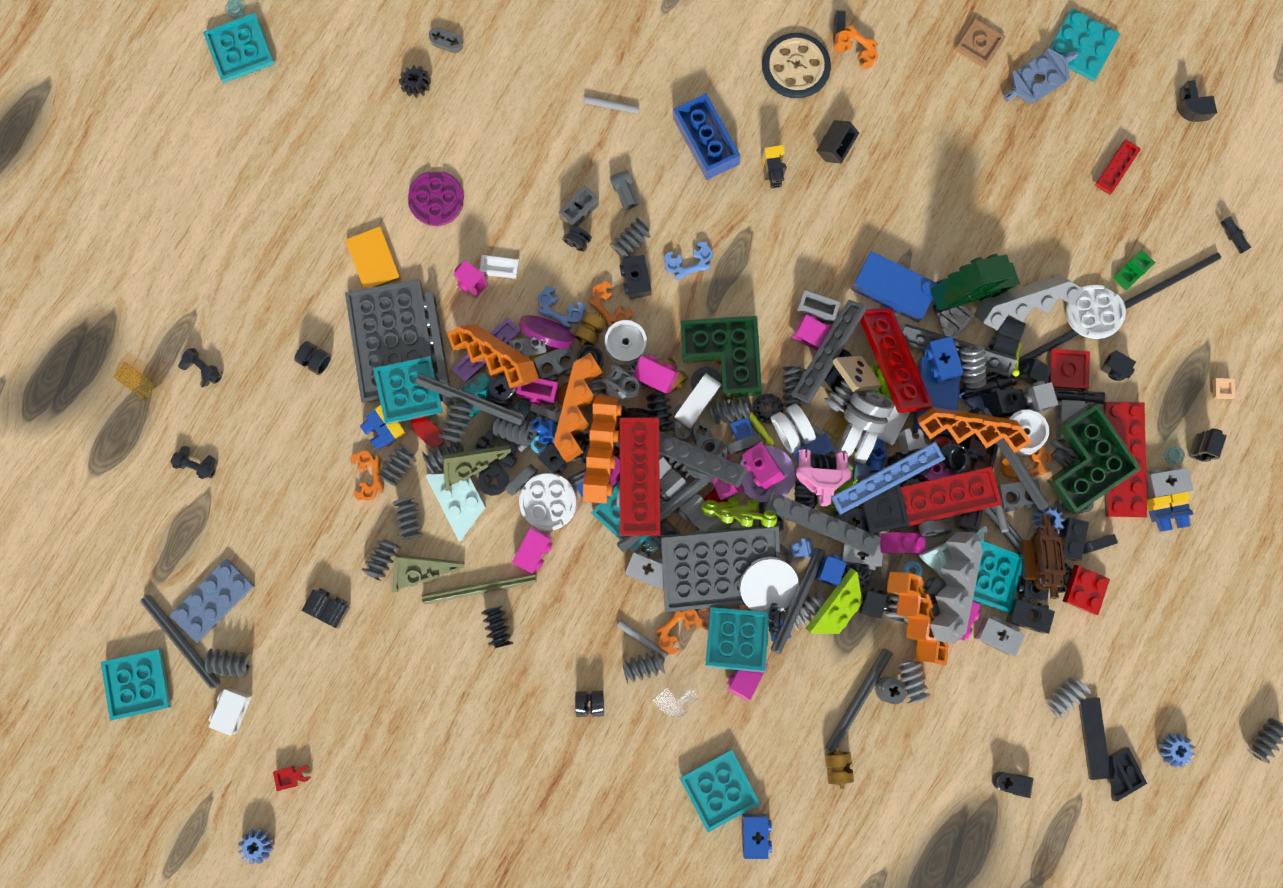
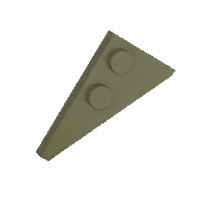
(464, 464)
(413, 570)

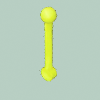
(1015, 372)

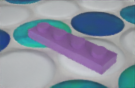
(505, 332)

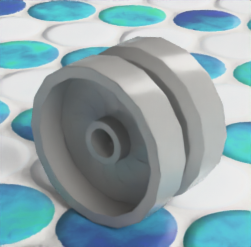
(869, 410)

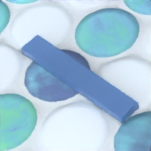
(887, 478)

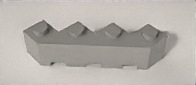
(1021, 301)
(673, 483)
(957, 597)

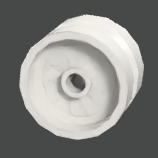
(617, 335)
(1035, 427)
(793, 428)
(859, 439)

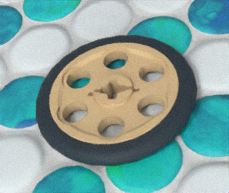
(791, 42)

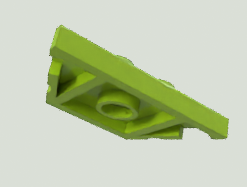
(838, 607)

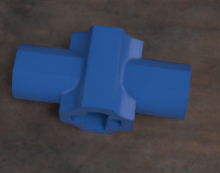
(546, 430)
(877, 457)

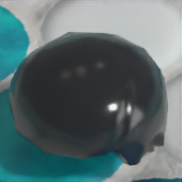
(956, 457)

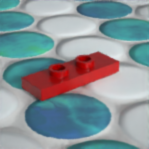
(1117, 167)

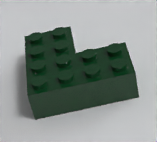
(975, 282)
(733, 343)
(1101, 459)

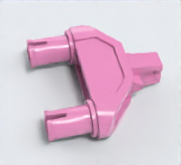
(823, 481)

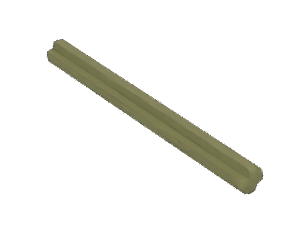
(479, 588)

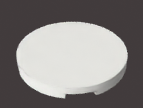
(1096, 312)
(548, 501)
(768, 582)

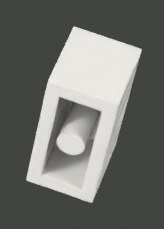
(229, 711)

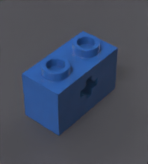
(947, 351)
(831, 570)
(750, 825)

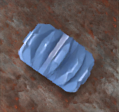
(1055, 519)
(1183, 748)
(248, 849)

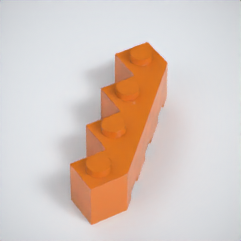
(497, 354)
(576, 398)
(965, 424)
(600, 457)
(917, 608)

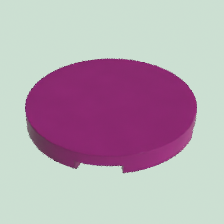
(435, 198)
(546, 330)

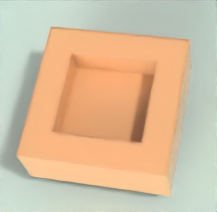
(1223, 388)

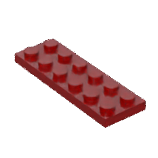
(895, 360)
(639, 477)
(951, 496)
(1130, 496)

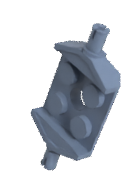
(1050, 66)

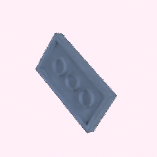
(212, 600)

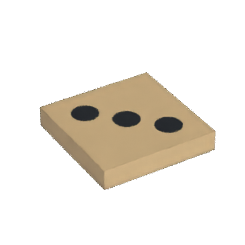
(857, 373)

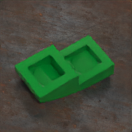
(1133, 270)

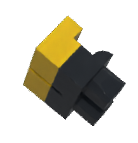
(772, 165)

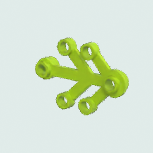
(740, 513)

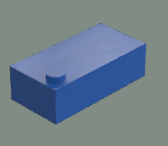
(706, 136)
(894, 286)
(942, 395)

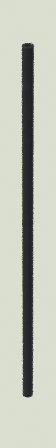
(1132, 301)

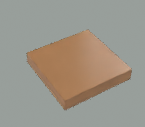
(980, 43)

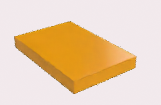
(372, 258)

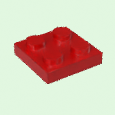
(1069, 368)
(1086, 590)

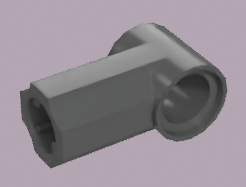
(623, 186)

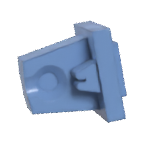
(802, 548)

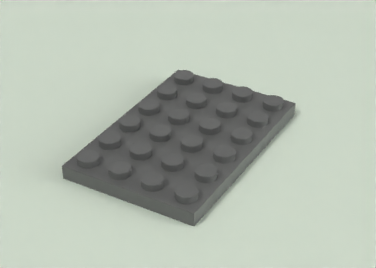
(386, 330)
(708, 565)

